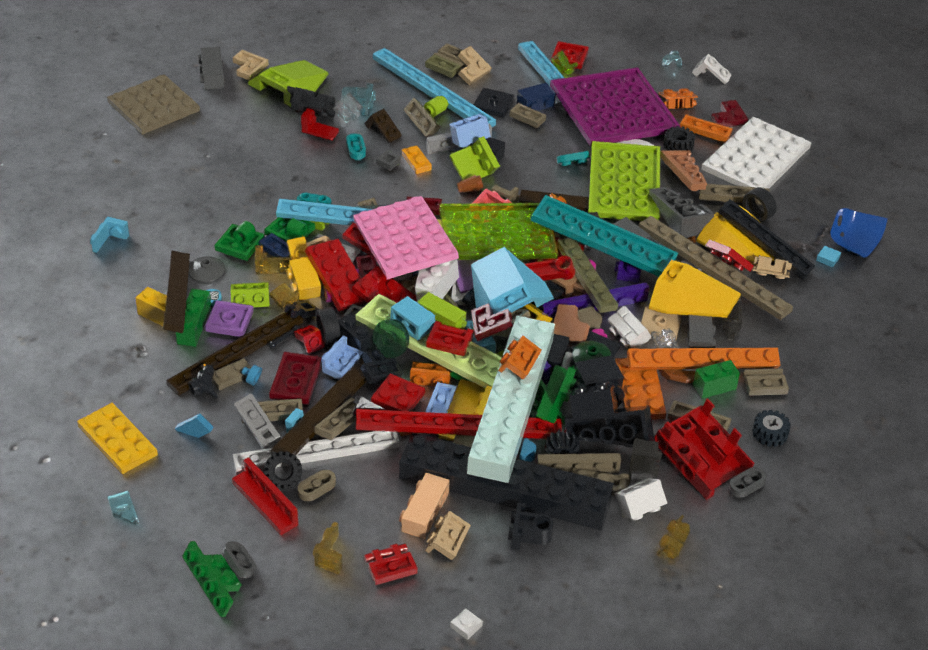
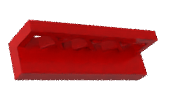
(266, 497)

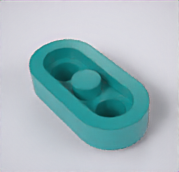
(356, 146)
(580, 157)
(308, 197)

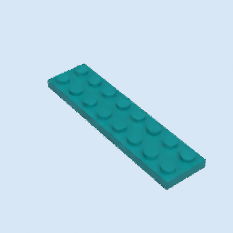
(603, 236)

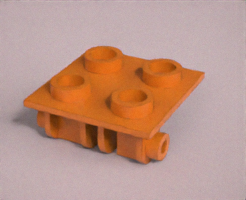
(683, 96)

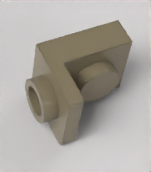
(506, 194)

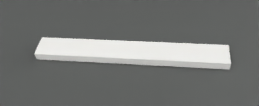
(326, 449)

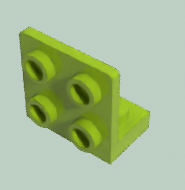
(475, 160)

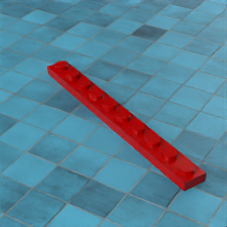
(440, 423)

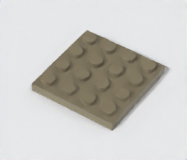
(153, 104)

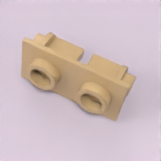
(764, 267)

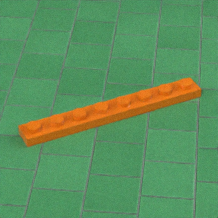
(701, 357)

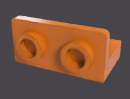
(520, 357)
(429, 374)

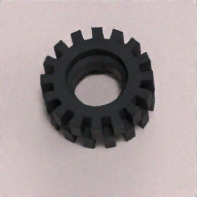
(679, 139)
(283, 457)

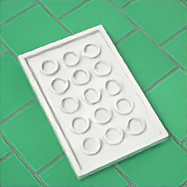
(756, 155)

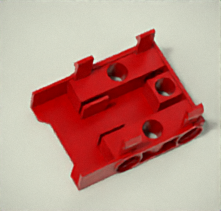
(703, 449)

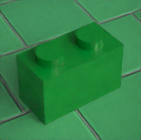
(716, 379)

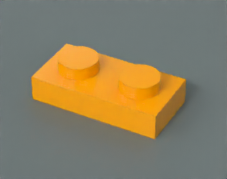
(416, 159)

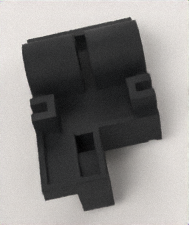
(304, 99)

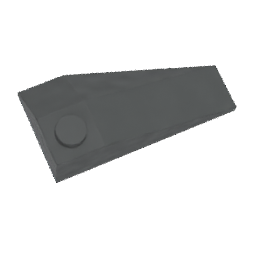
(681, 213)

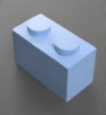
(469, 130)

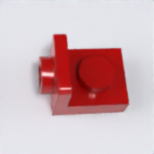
(311, 338)

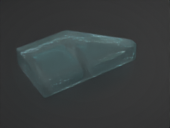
(122, 507)

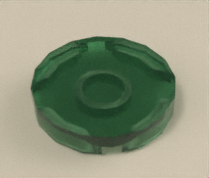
(391, 338)

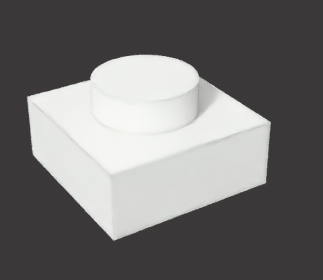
(466, 624)

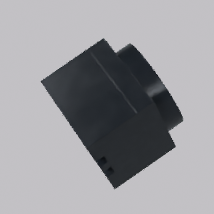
(600, 370)

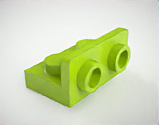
(251, 294)

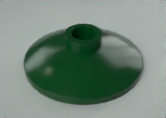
(589, 350)

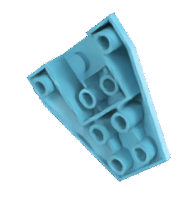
(507, 283)

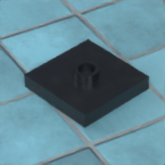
(494, 102)

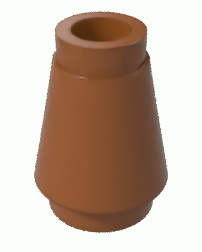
(470, 184)

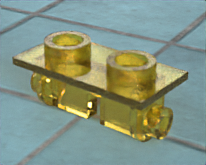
(669, 542)

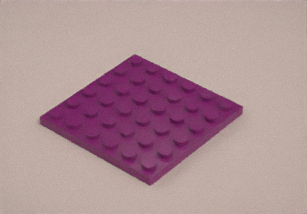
(614, 106)

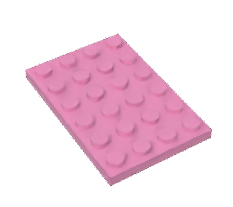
(405, 237)

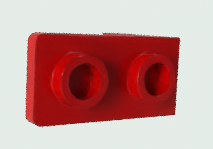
(311, 127)

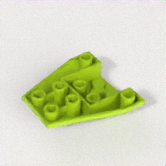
(294, 74)

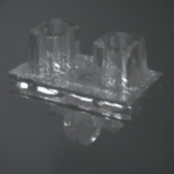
(664, 339)

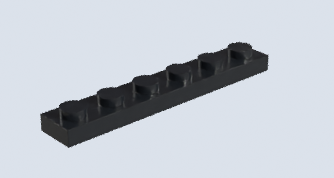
(766, 238)

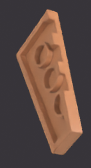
(683, 166)

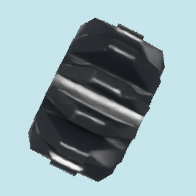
(562, 443)

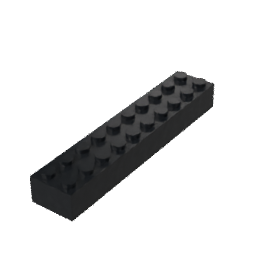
(540, 487)

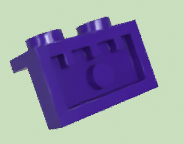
(627, 272)

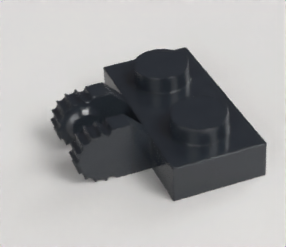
(378, 368)

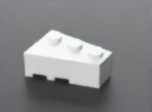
(437, 279)

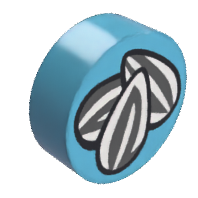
(215, 295)

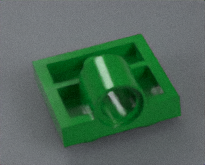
(290, 228)
(239, 241)

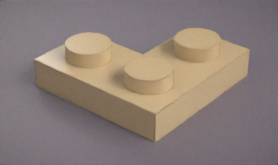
(250, 64)
(475, 68)

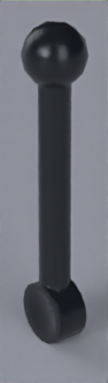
(272, 344)

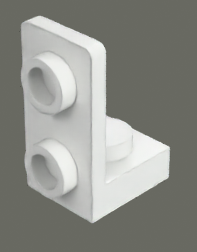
(711, 64)

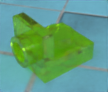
(561, 63)

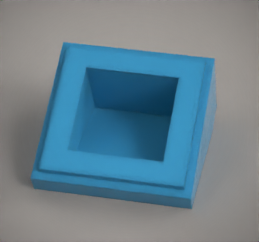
(528, 451)

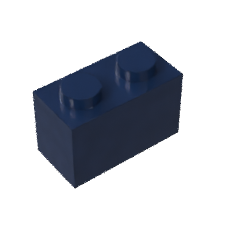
(537, 97)

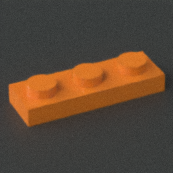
(706, 128)

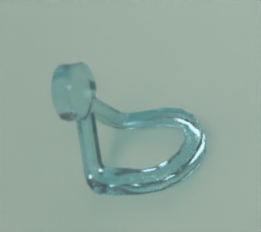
(673, 56)

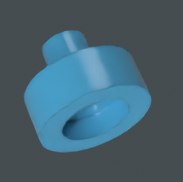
(252, 374)

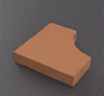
(569, 325)

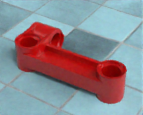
(553, 268)

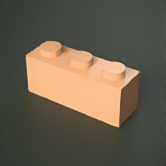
(424, 505)

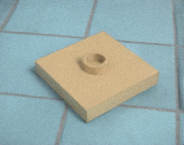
(658, 321)

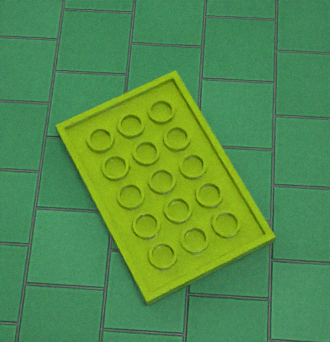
(622, 180)

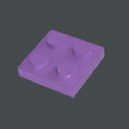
(229, 318)

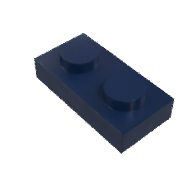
(274, 246)

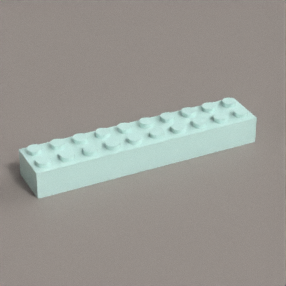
(509, 407)

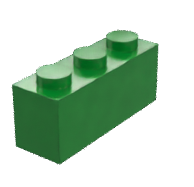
(196, 314)

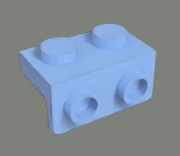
(340, 358)

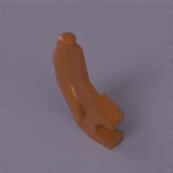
(678, 375)

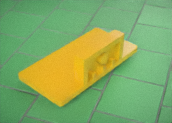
(468, 399)

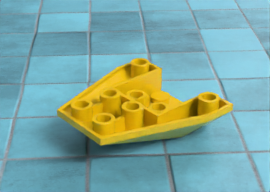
(725, 233)
(691, 292)

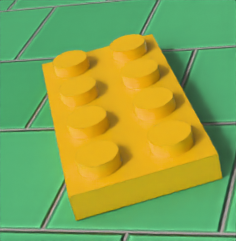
(117, 438)

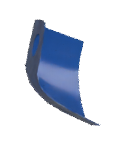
(860, 231)

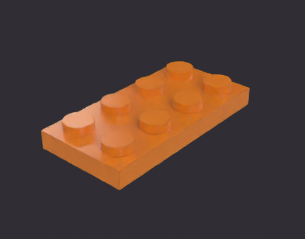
(642, 389)

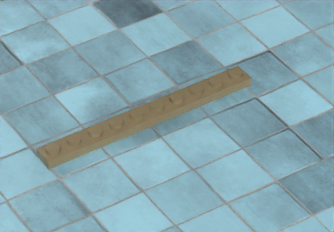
(716, 268)

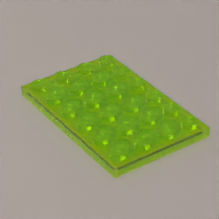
(487, 227)

